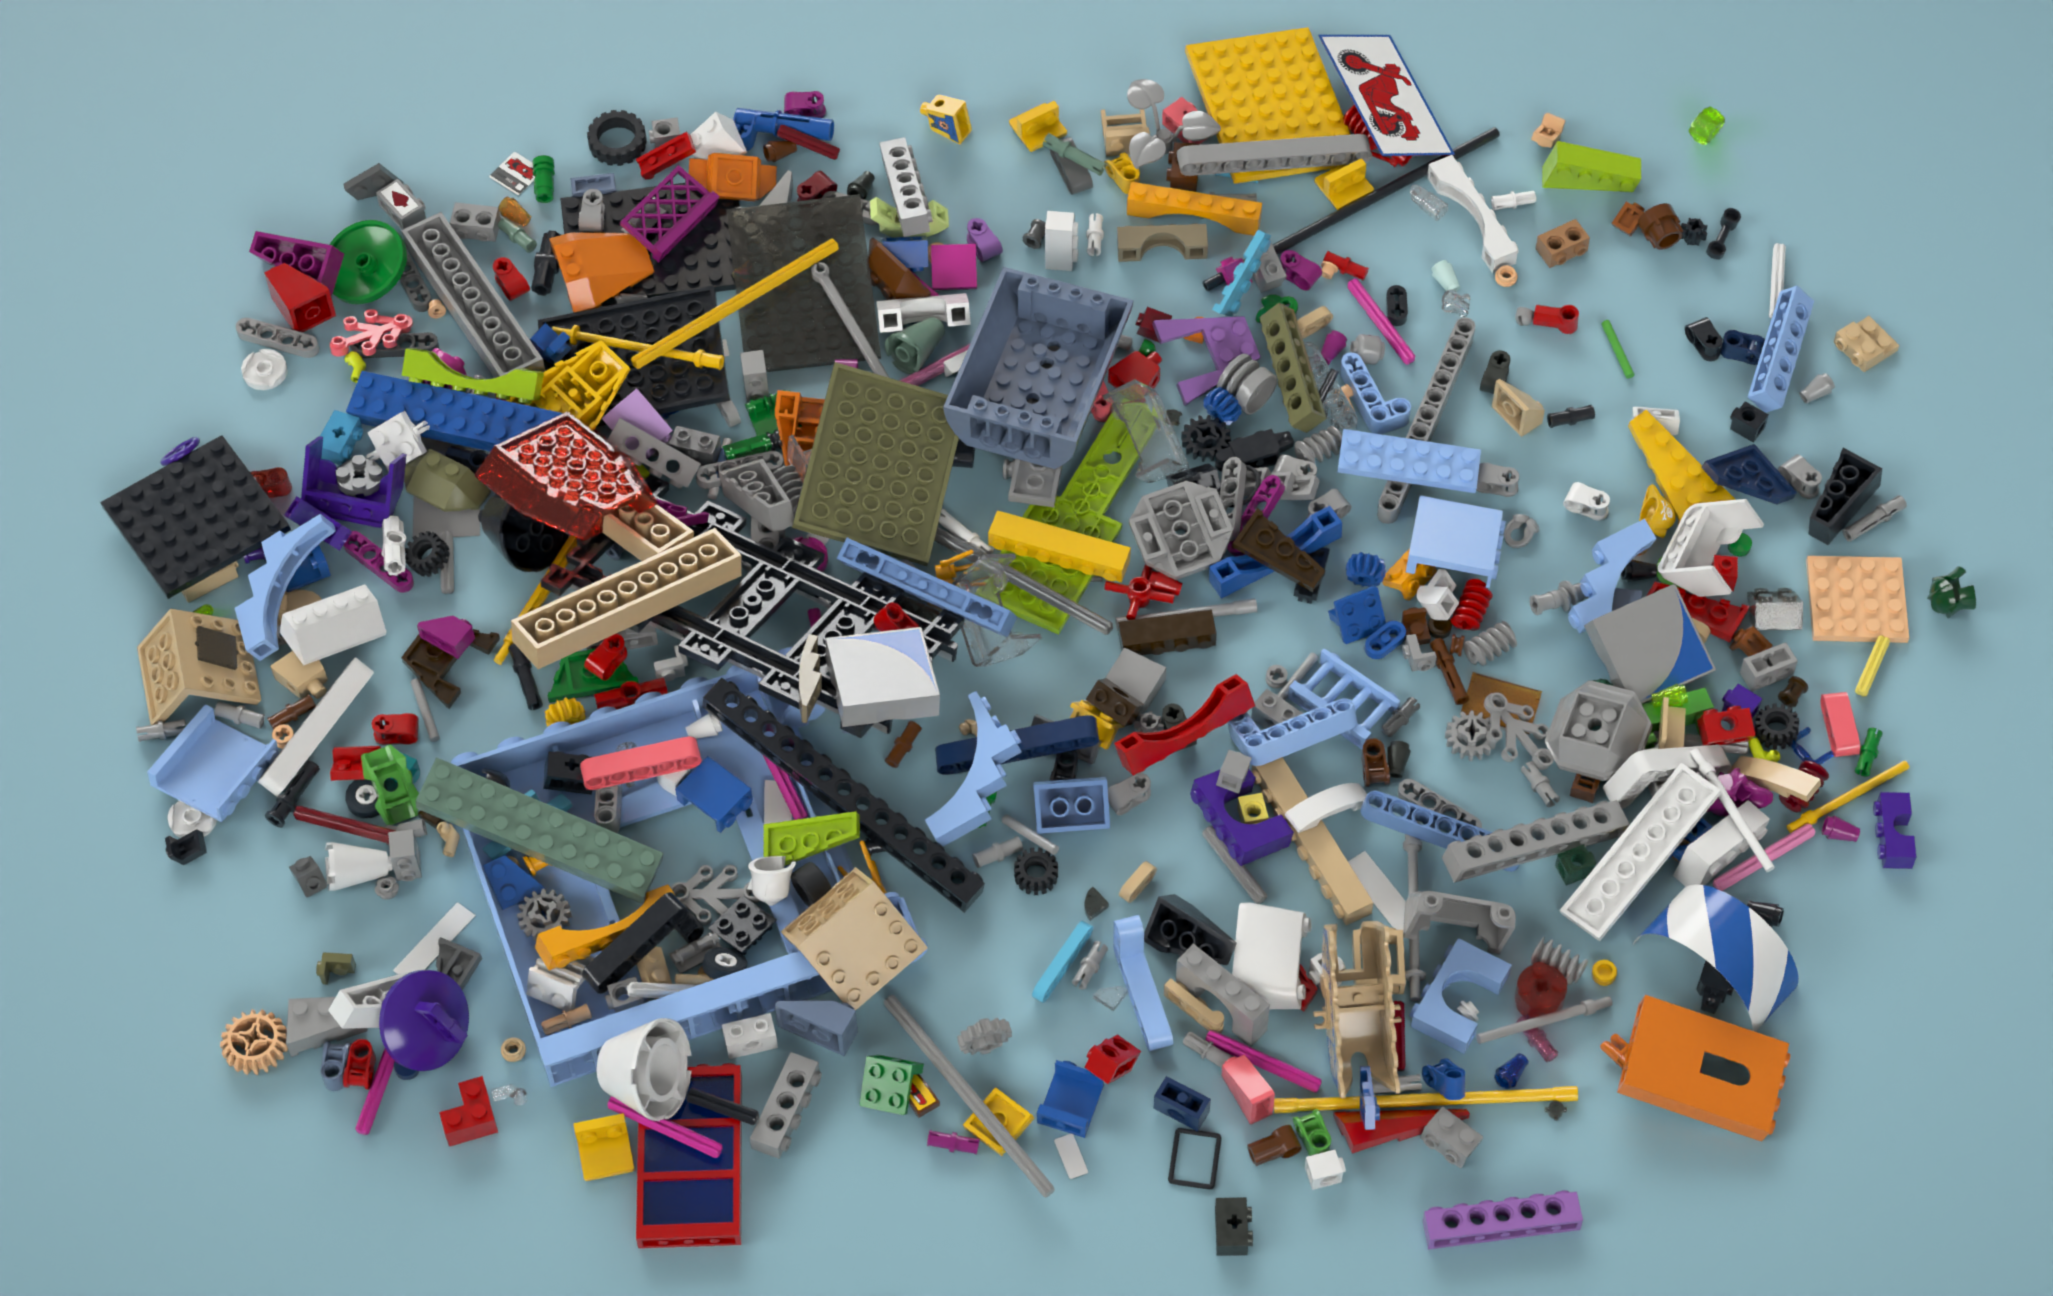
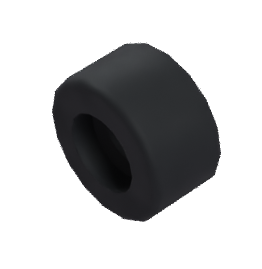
(810, 883)

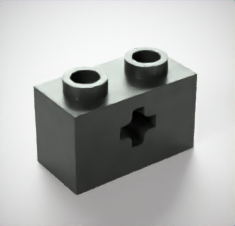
(1228, 1240)

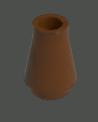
(777, 150)

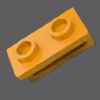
(1406, 582)

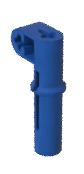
(769, 122)

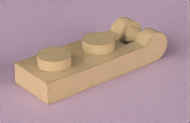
(1193, 1006)

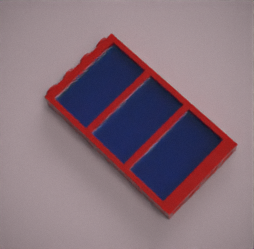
(682, 1191)

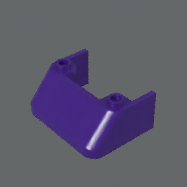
(322, 491)

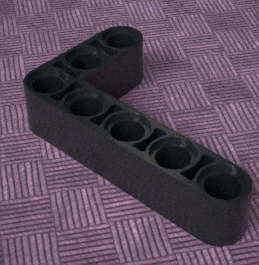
(639, 939)

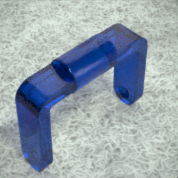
(1803, 754)

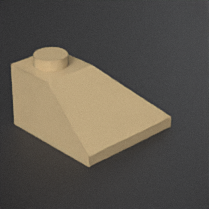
(1517, 408)

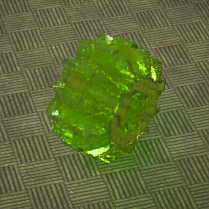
(1706, 125)

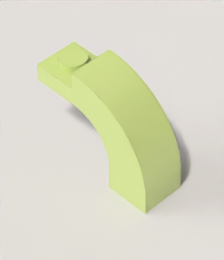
(889, 221)

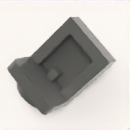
(308, 876)

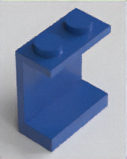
(715, 793)
(1070, 1099)

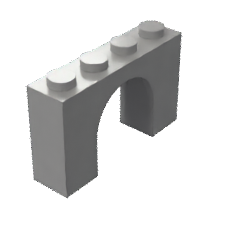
(1247, 1008)

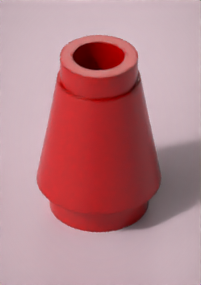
(1165, 584)

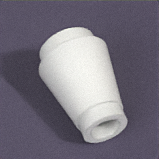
(704, 727)

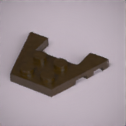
(432, 664)

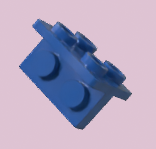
(1358, 614)

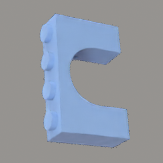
(1462, 963)

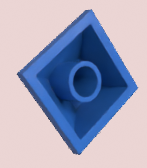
(909, 251)

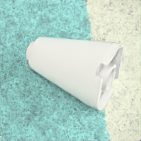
(354, 865)

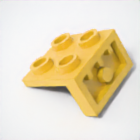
(604, 1147)

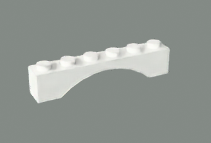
(1451, 181)

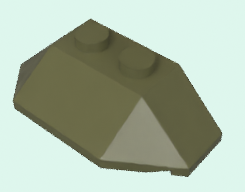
(444, 483)

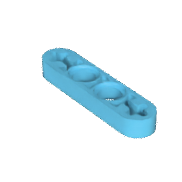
(1062, 961)

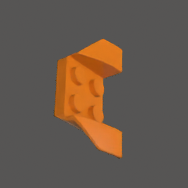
(734, 176)

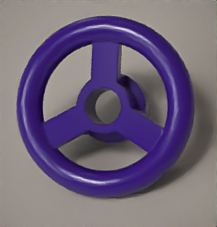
(180, 451)

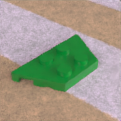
(576, 681)

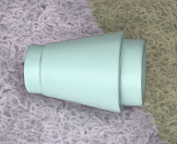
(1445, 275)

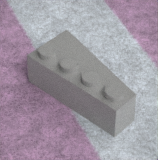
(758, 493)

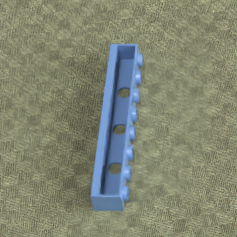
(927, 587)

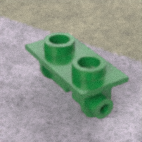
(747, 447)

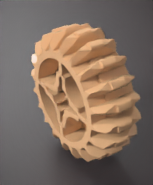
(250, 1036)

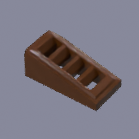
(1582, 792)

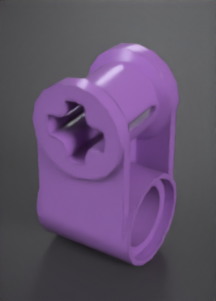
(986, 242)

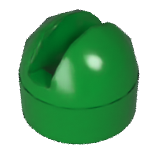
(1147, 347)

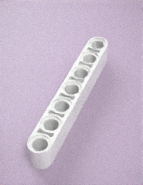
(315, 727)

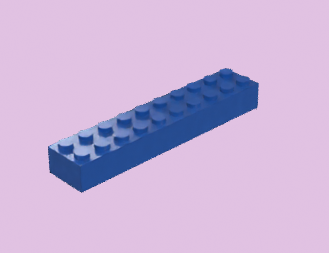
(450, 413)

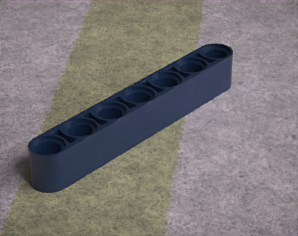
(1035, 742)

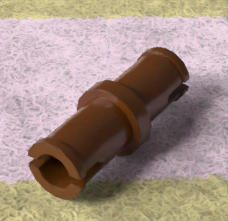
(292, 712)
(903, 744)

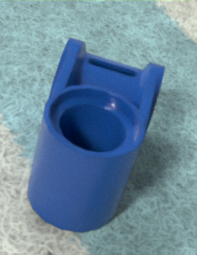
(1446, 1079)

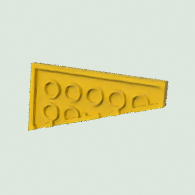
(1675, 469)

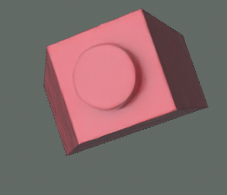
(1248, 1088)

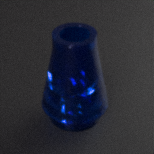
(1511, 1071)

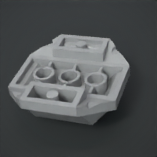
(1187, 508)
(1602, 751)

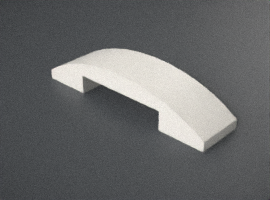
(1325, 804)

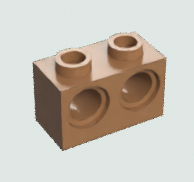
(1562, 243)

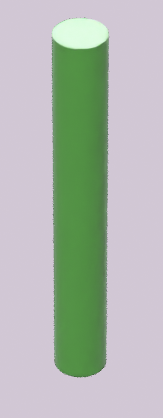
(1617, 348)

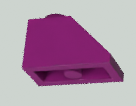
(447, 634)

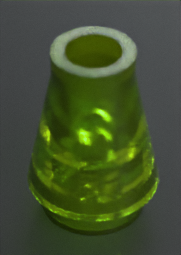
(1676, 694)

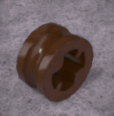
(1457, 645)

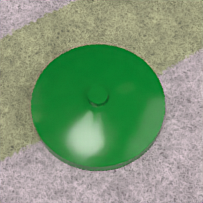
(371, 261)

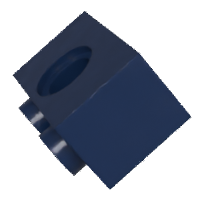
(1182, 1103)

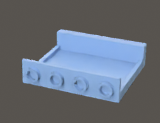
(1456, 537)

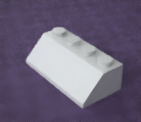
(333, 624)

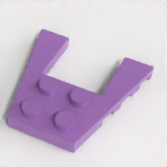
(1225, 341)

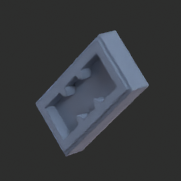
(604, 183)

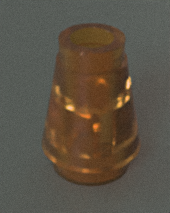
(514, 211)

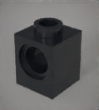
(1754, 426)

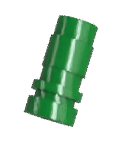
(543, 183)

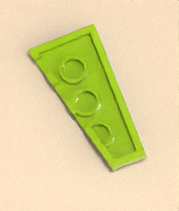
(809, 836)

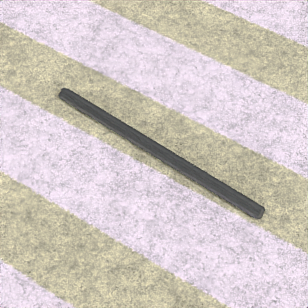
(1030, 585)

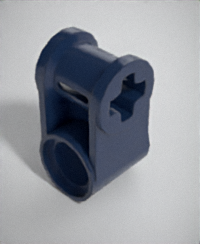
(1741, 346)

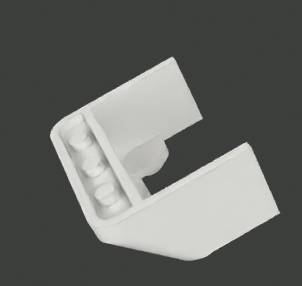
(1697, 541)

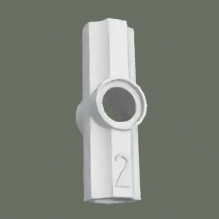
(393, 545)

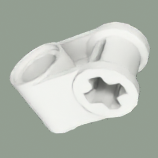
(1586, 500)

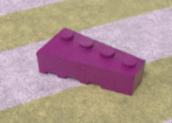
(312, 258)

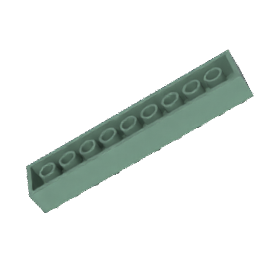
(539, 830)

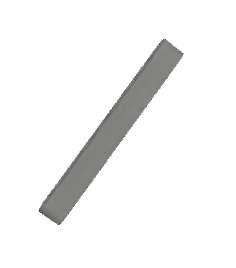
(1273, 154)

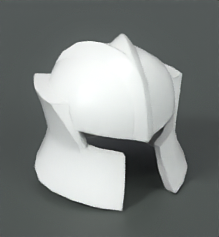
(769, 879)

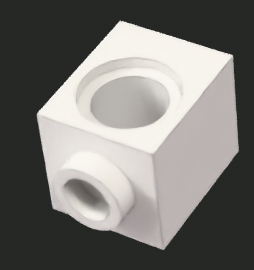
(1324, 1169)

